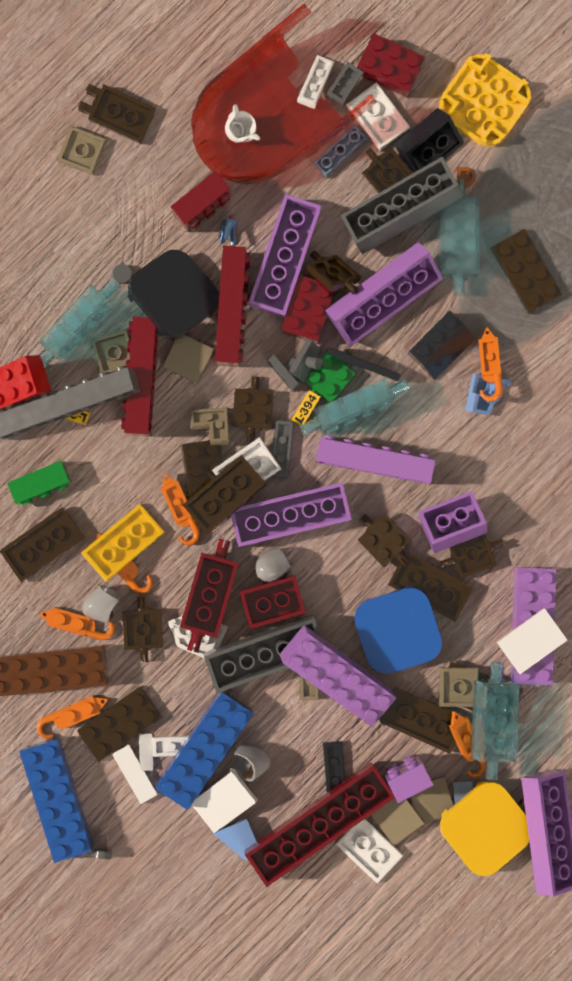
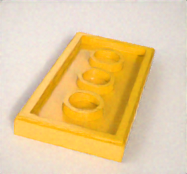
(122, 542)

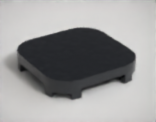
(173, 293)

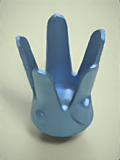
(228, 228)

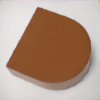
(467, 174)

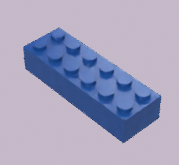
(204, 749)
(56, 799)

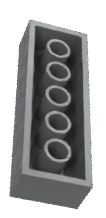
(402, 205)
(253, 656)

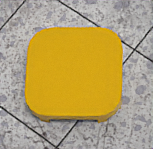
(485, 100)
(485, 828)

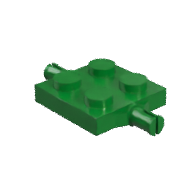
(331, 378)

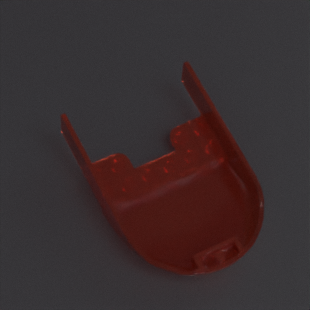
(262, 88)

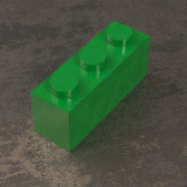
(39, 483)

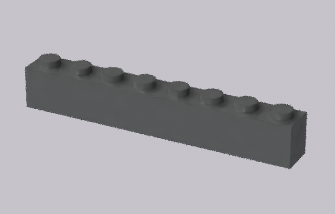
(68, 402)

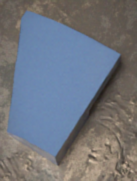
(475, 402)
(237, 836)

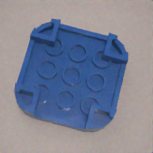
(398, 630)

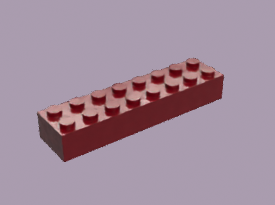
(318, 824)

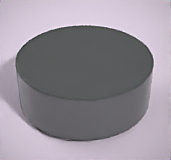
(122, 273)
(102, 854)

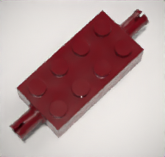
(208, 595)

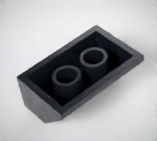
(429, 141)
(441, 345)

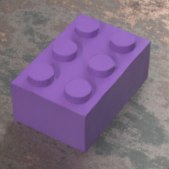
(453, 522)
(407, 778)

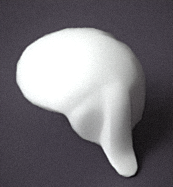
(241, 126)

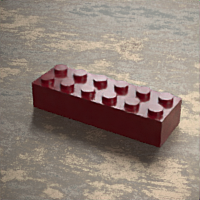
(231, 303)
(143, 359)

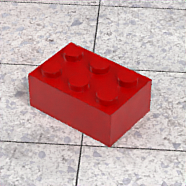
(22, 381)

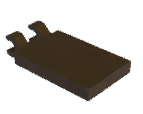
(118, 112)

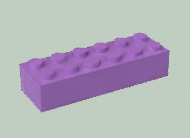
(285, 255)
(384, 294)
(375, 461)
(291, 514)
(532, 592)
(337, 676)
(549, 830)

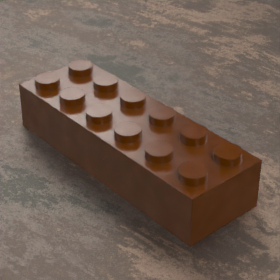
(53, 670)

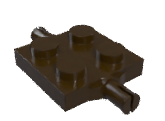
(385, 169)
(333, 273)
(252, 408)
(384, 540)
(472, 555)
(142, 629)

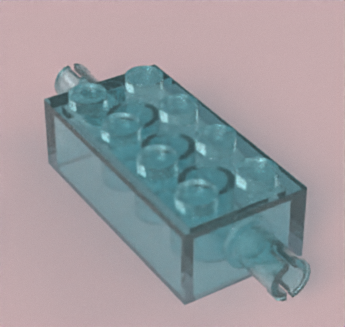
(459, 240)
(77, 322)
(354, 405)
(495, 720)

